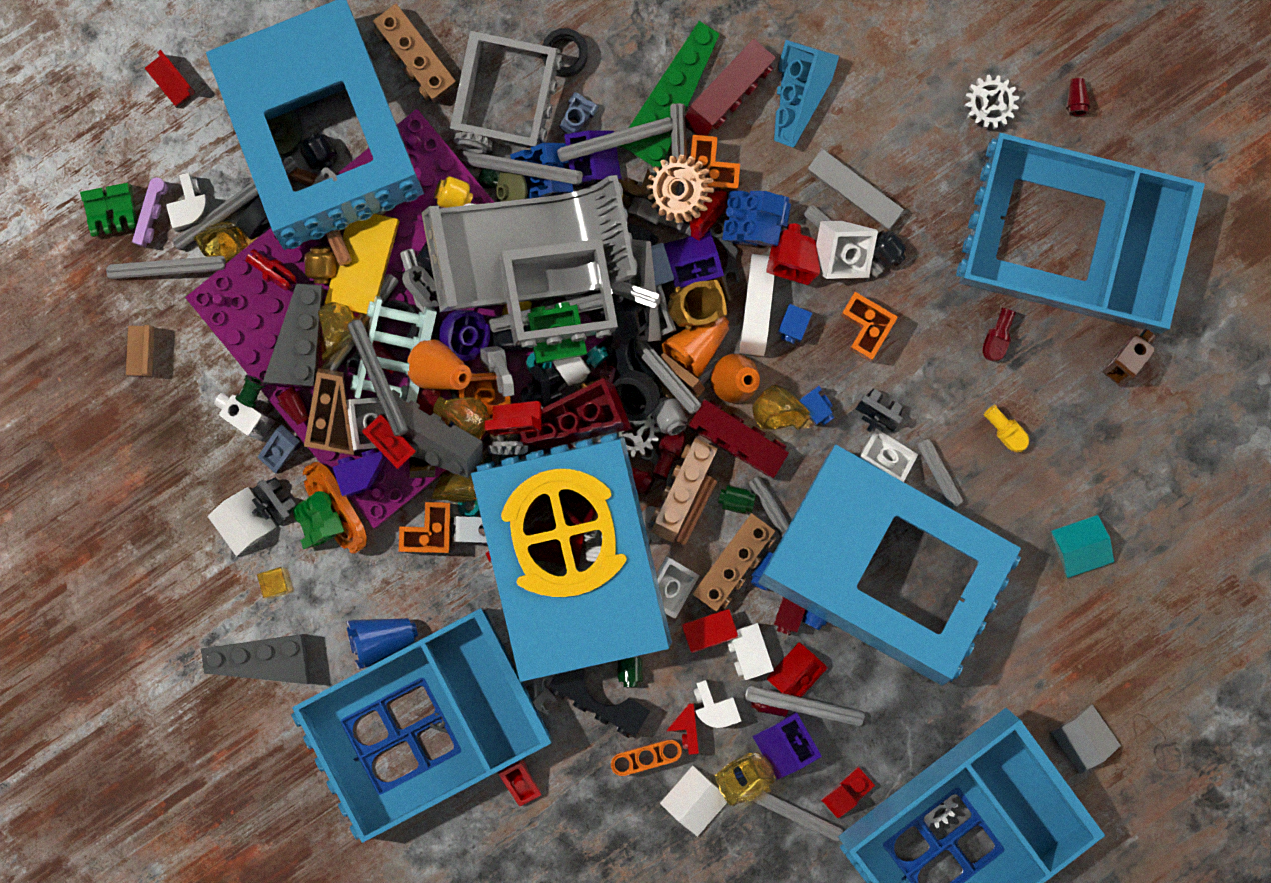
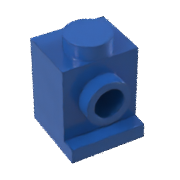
(818, 407)

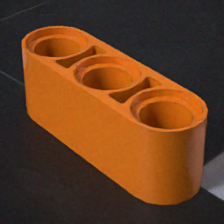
(636, 765)

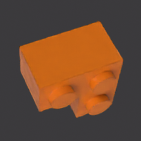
(724, 174)
(874, 325)
(434, 536)

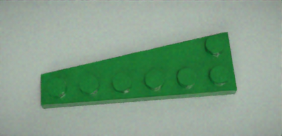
(674, 87)

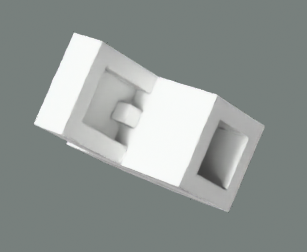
(192, 208)
(572, 369)
(715, 714)

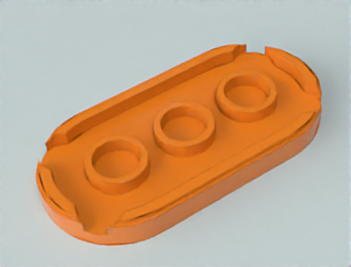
(321, 479)

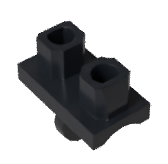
(540, 388)
(877, 414)
(269, 504)

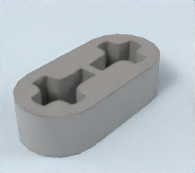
(422, 287)

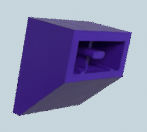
(596, 165)
(693, 260)
(359, 474)
(787, 745)

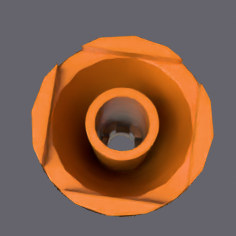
(697, 345)
(437, 367)
(735, 378)

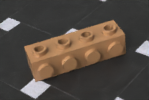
(414, 53)
(684, 489)
(734, 562)

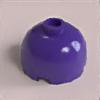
(465, 333)

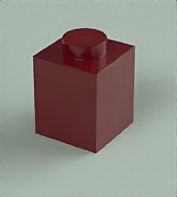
(788, 616)

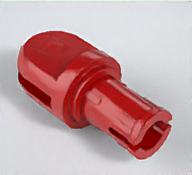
(271, 270)

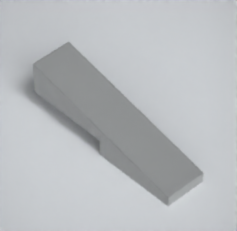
(855, 189)
(645, 279)

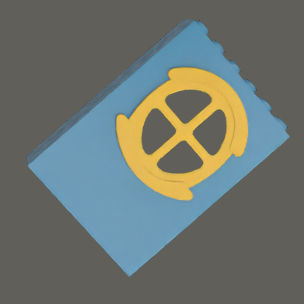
(588, 614)

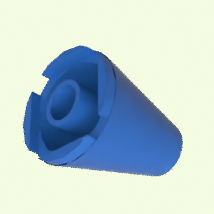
(379, 638)

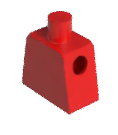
(794, 256)

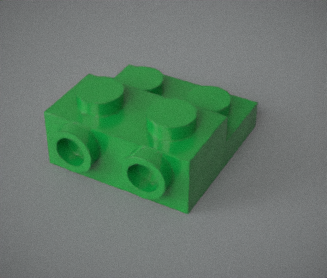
(560, 316)

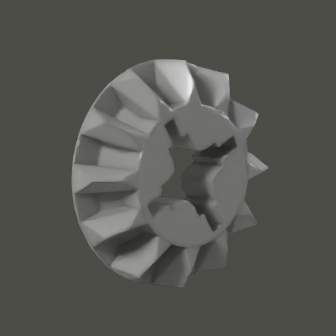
(473, 142)
(507, 448)

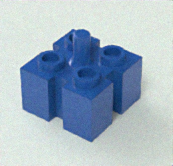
(546, 155)
(753, 218)

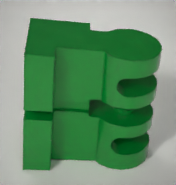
(100, 201)
(317, 520)

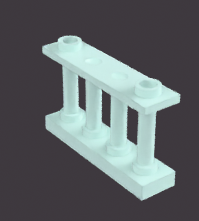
(423, 320)

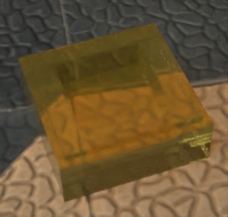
(272, 582)

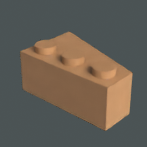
(328, 417)

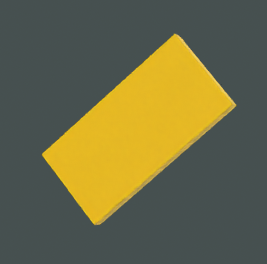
(370, 250)

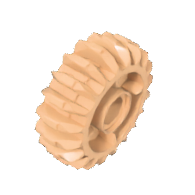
(665, 188)

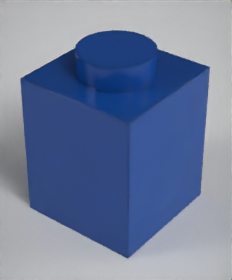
(794, 324)

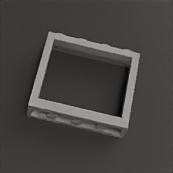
(467, 83)
(549, 253)

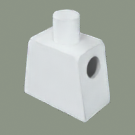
(246, 419)
(466, 530)

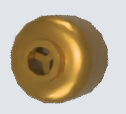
(320, 264)

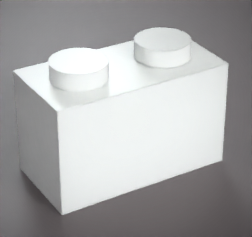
(750, 652)

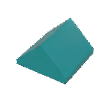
(1083, 546)

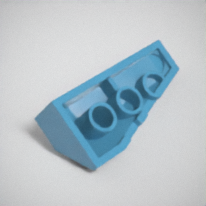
(803, 83)

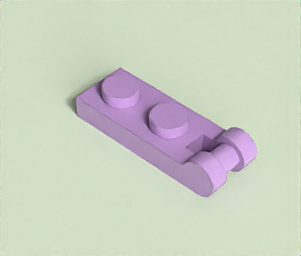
(149, 212)

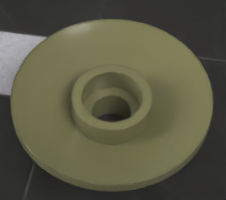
(291, 131)
(511, 187)

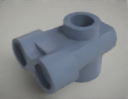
(580, 110)

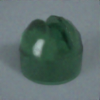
(487, 178)

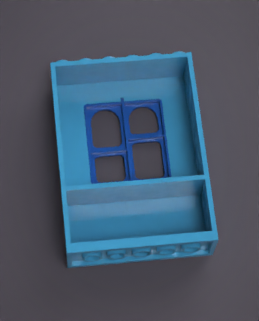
(471, 689)
(1010, 794)

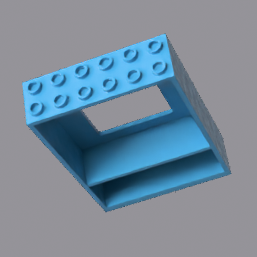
(292, 68)
(1137, 247)
(836, 539)

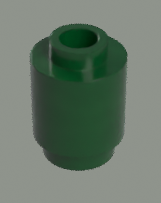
(737, 499)
(630, 671)

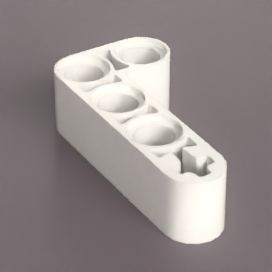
(757, 307)

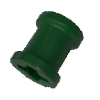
(250, 391)

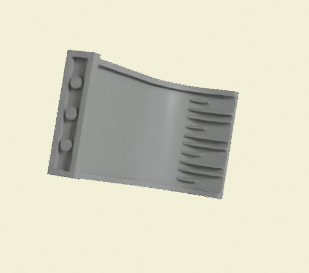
(469, 239)

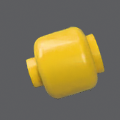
(452, 193)

